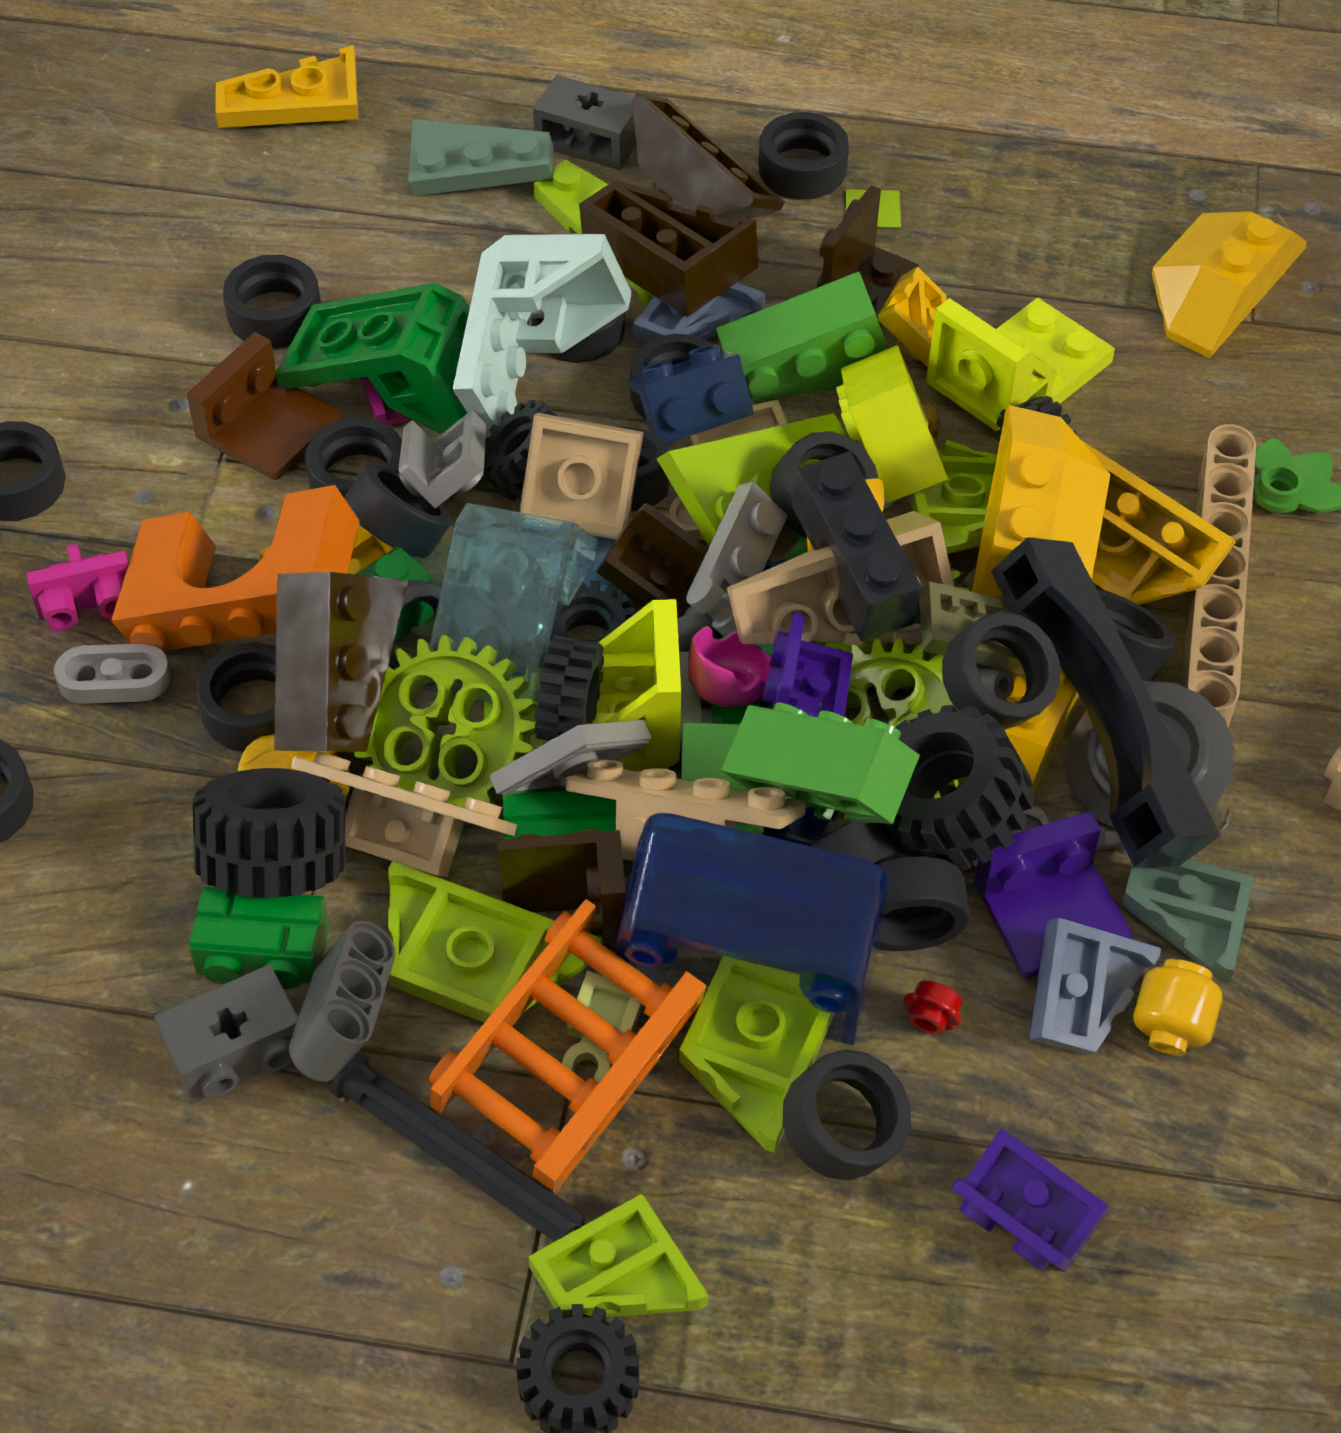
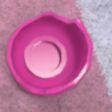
(727, 670)

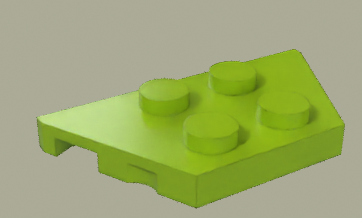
(961, 499)
(462, 944)
(753, 1042)

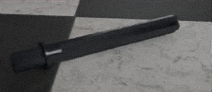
(456, 1149)

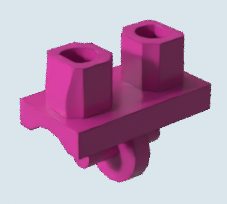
(77, 586)

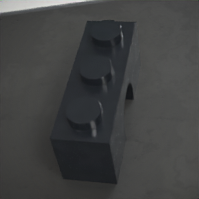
(873, 570)

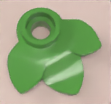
(1294, 480)

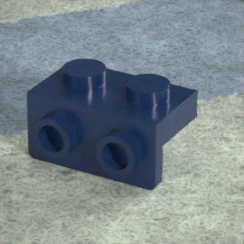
(693, 393)

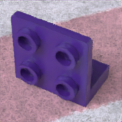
(1044, 878)

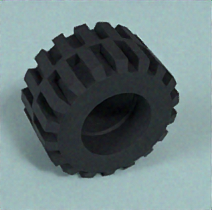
(979, 812)
(269, 832)

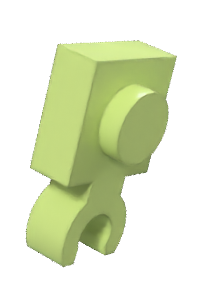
(613, 1006)

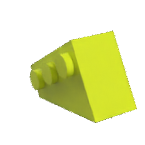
(887, 415)

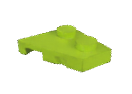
(620, 1265)

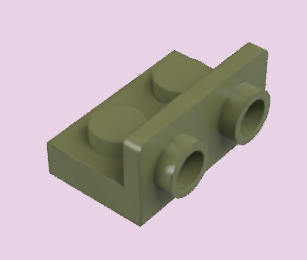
(948, 610)

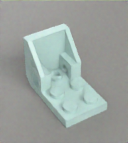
(520, 277)

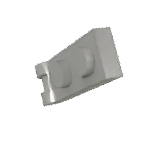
(736, 553)

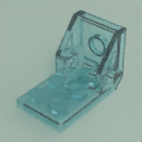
(506, 584)

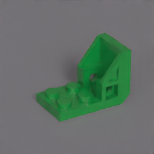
(397, 338)

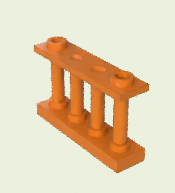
(591, 1101)

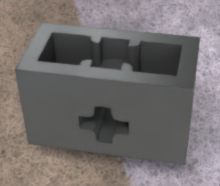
(587, 121)
(203, 1030)

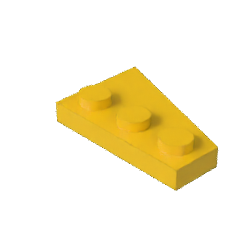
(299, 95)

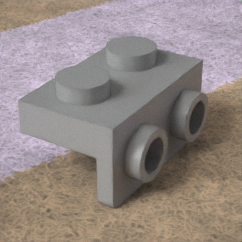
(444, 464)

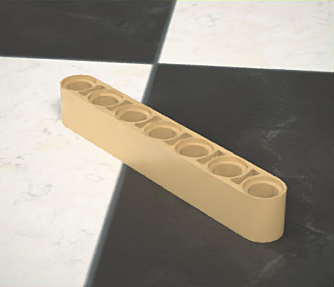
(1218, 609)

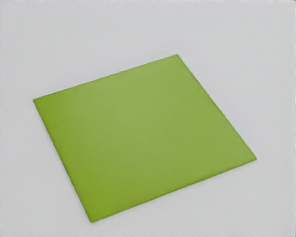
(889, 207)

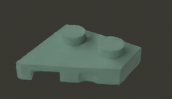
(1194, 909)

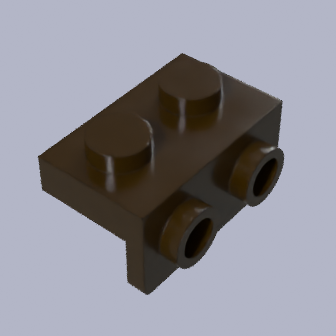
(653, 559)

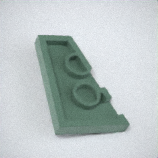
(475, 156)

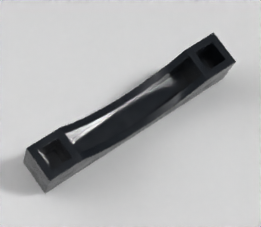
(1151, 789)

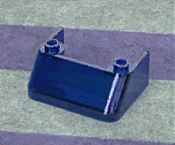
(756, 904)

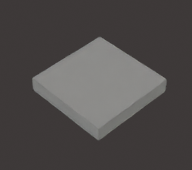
(568, 754)

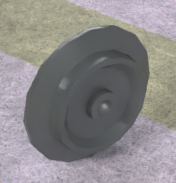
(1196, 731)

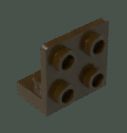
(853, 250)
(563, 872)

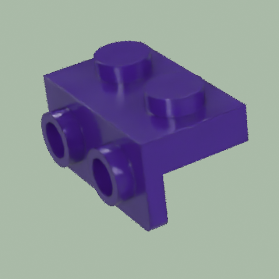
(808, 673)
(1031, 1201)

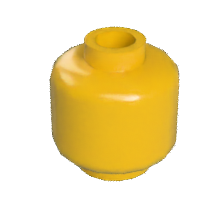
(1178, 1007)

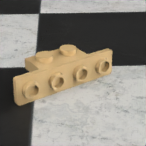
(659, 791)
(402, 824)

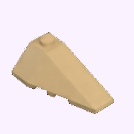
(812, 584)

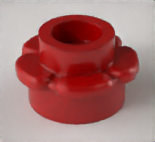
(933, 1007)

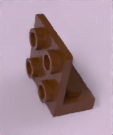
(252, 415)

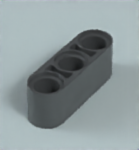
(342, 1001)

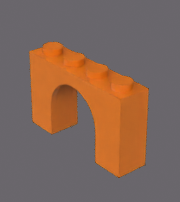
(167, 573)

